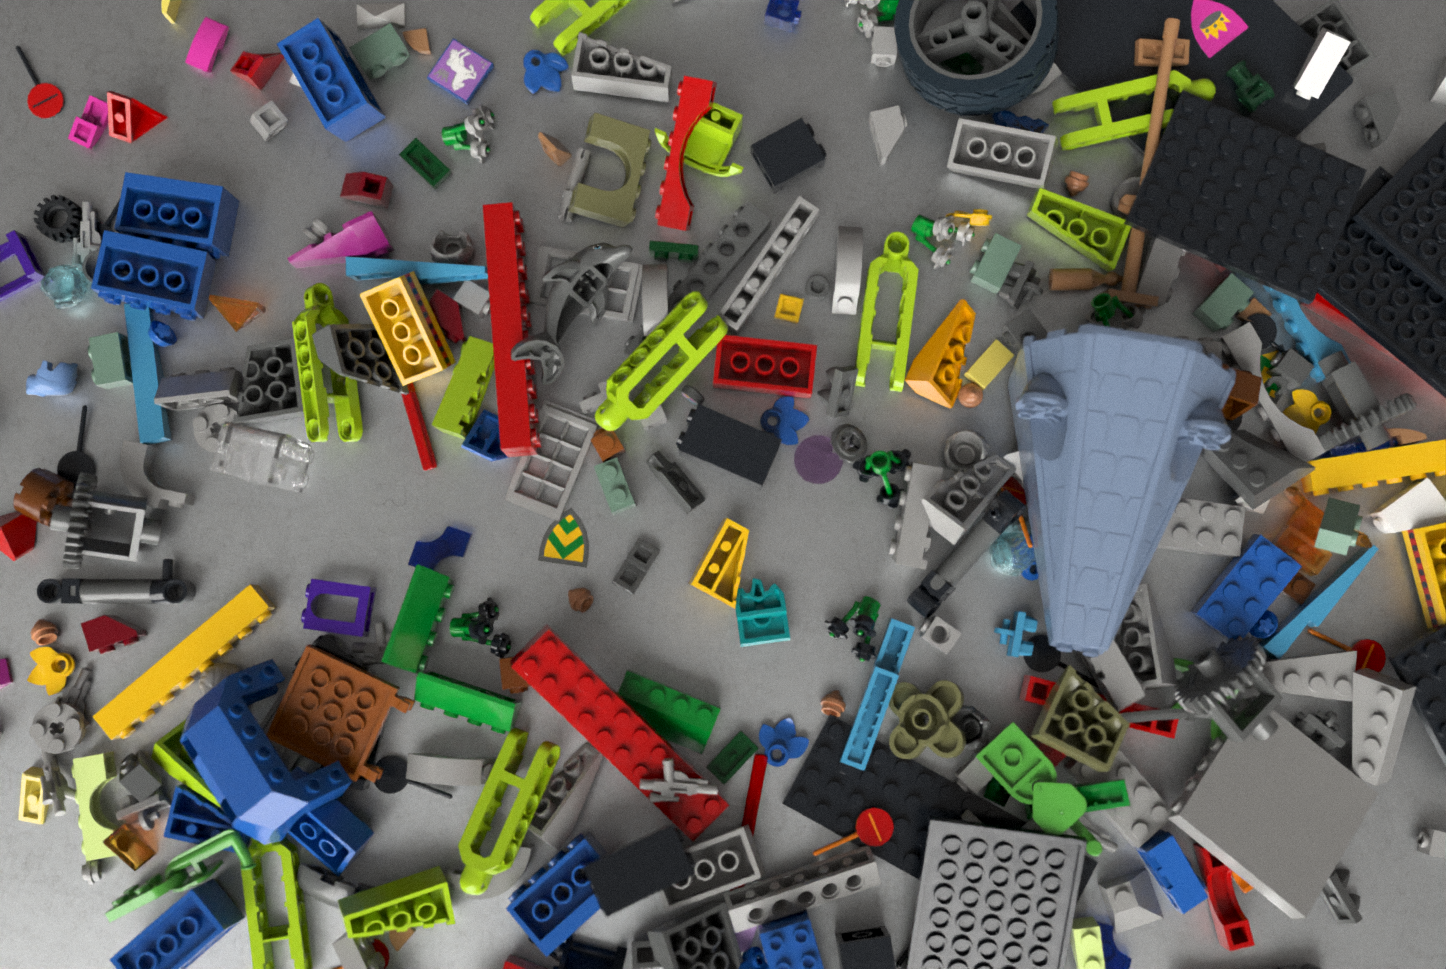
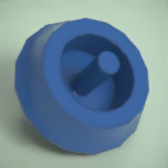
(161, 334)
(1265, 626)

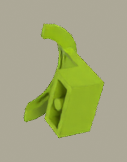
(711, 142)

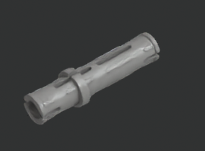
(576, 176)

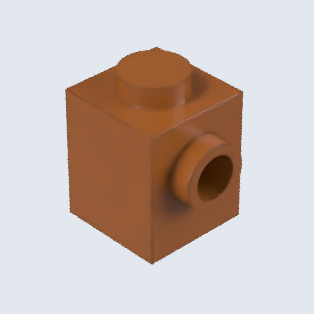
(607, 444)

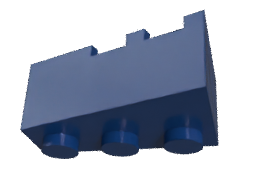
(196, 818)
(1172, 871)

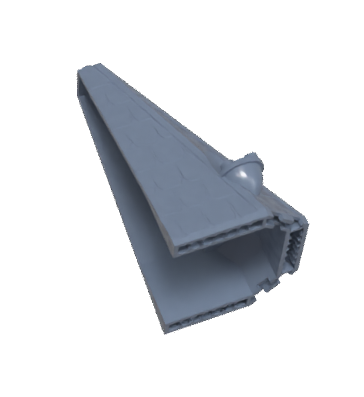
(1104, 453)

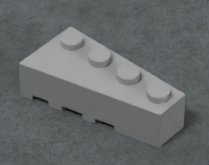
(618, 72)
(913, 522)
(1313, 675)
(1114, 677)
(1378, 723)

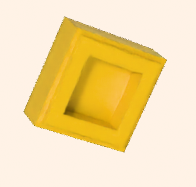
(788, 308)

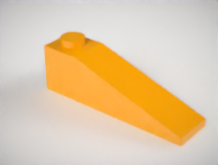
(939, 363)

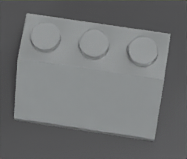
(199, 389)

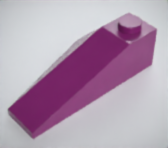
(360, 238)

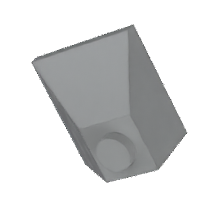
(1130, 900)

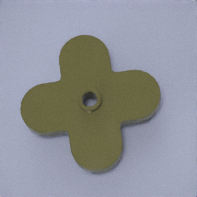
(940, 733)

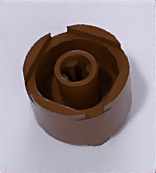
(40, 493)

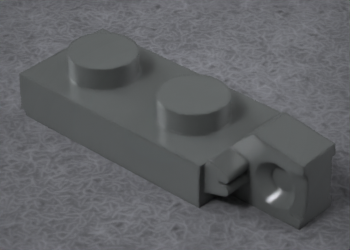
(675, 482)

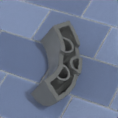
(325, 885)

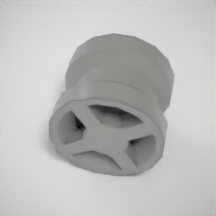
(317, 231)

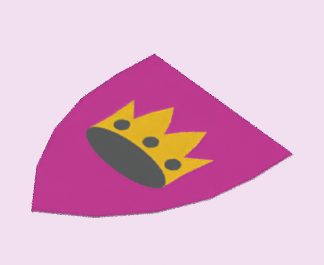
(1214, 25)

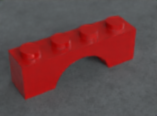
(1228, 918)

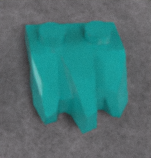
(761, 615)

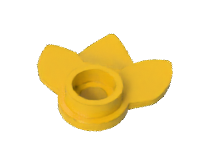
(979, 217)
(1303, 410)
(49, 669)

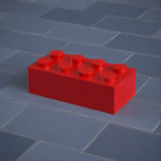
(765, 366)

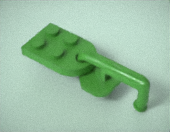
(1017, 765)
(176, 876)

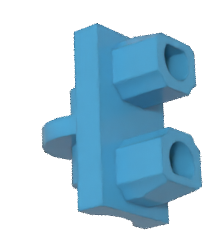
(1016, 645)

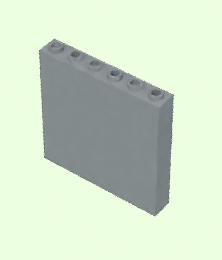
(1274, 811)

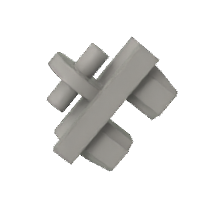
(143, 813)

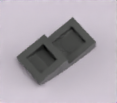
(636, 566)

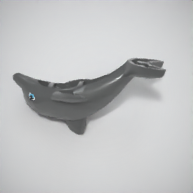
(576, 286)

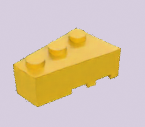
(722, 563)

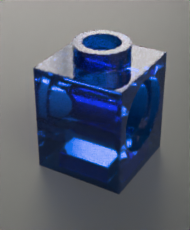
(785, 23)

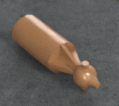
(1080, 279)

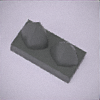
(839, 397)
(1340, 903)

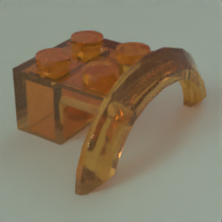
(1301, 531)

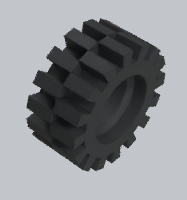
(47, 213)

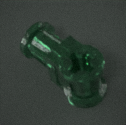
(1250, 86)

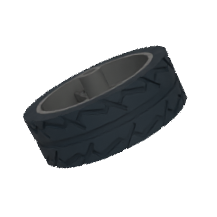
(1019, 69)

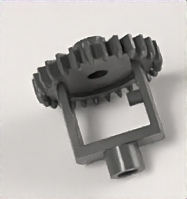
(1358, 405)
(74, 520)
(1221, 672)

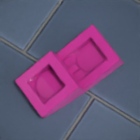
(206, 43)
(92, 124)

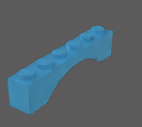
(1309, 341)

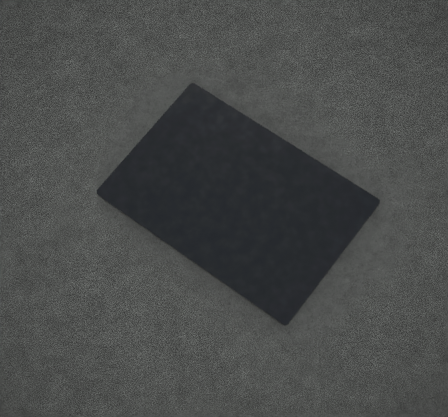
(1099, 52)

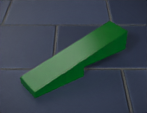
(1098, 796)

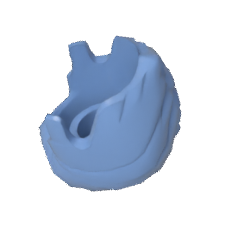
(52, 381)

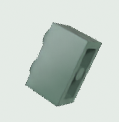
(380, 52)
(995, 262)
(1223, 302)
(110, 360)
(615, 486)
(1338, 526)

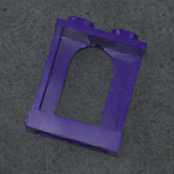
(20, 246)
(363, 614)

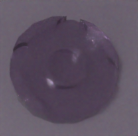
(816, 461)

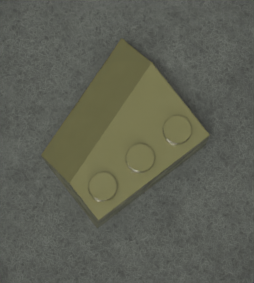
(1080, 723)

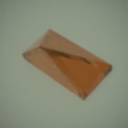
(237, 311)
(129, 846)

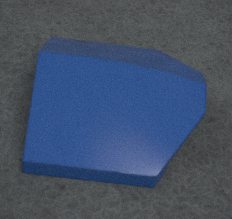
(485, 437)

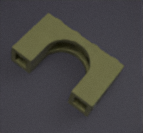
(630, 145)

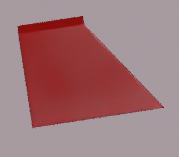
(257, 68)
(130, 118)
(17, 535)

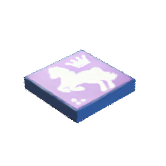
(460, 71)

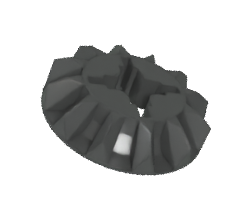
(857, 442)

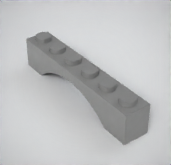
(1245, 350)

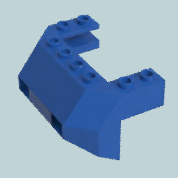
(244, 765)

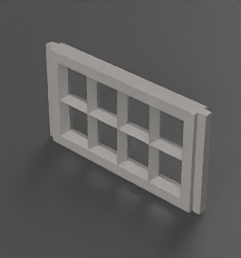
(631, 292)
(534, 503)

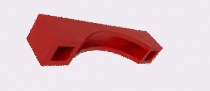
(695, 101)
(1037, 690)

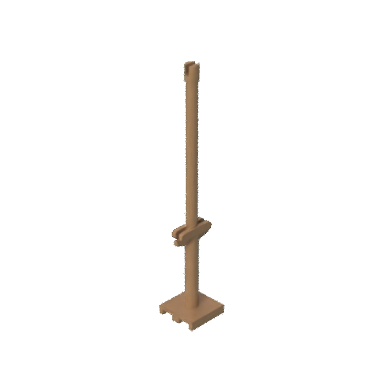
(1128, 294)

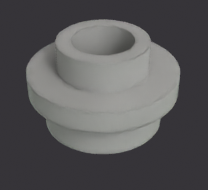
(91, 871)

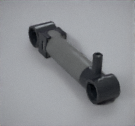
(940, 582)
(118, 590)

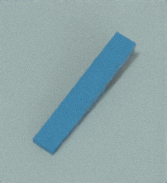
(426, 272)
(146, 377)
(1317, 605)
(877, 694)

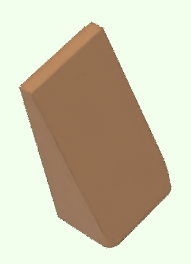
(554, 149)

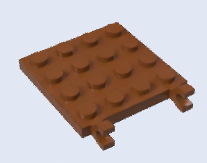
(335, 713)

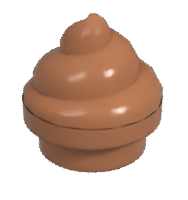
(1076, 182)
(970, 395)
(580, 599)
(44, 632)
(833, 704)

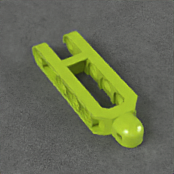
(588, 22)
(1099, 101)
(893, 260)
(691, 353)
(314, 395)
(532, 787)
(257, 913)

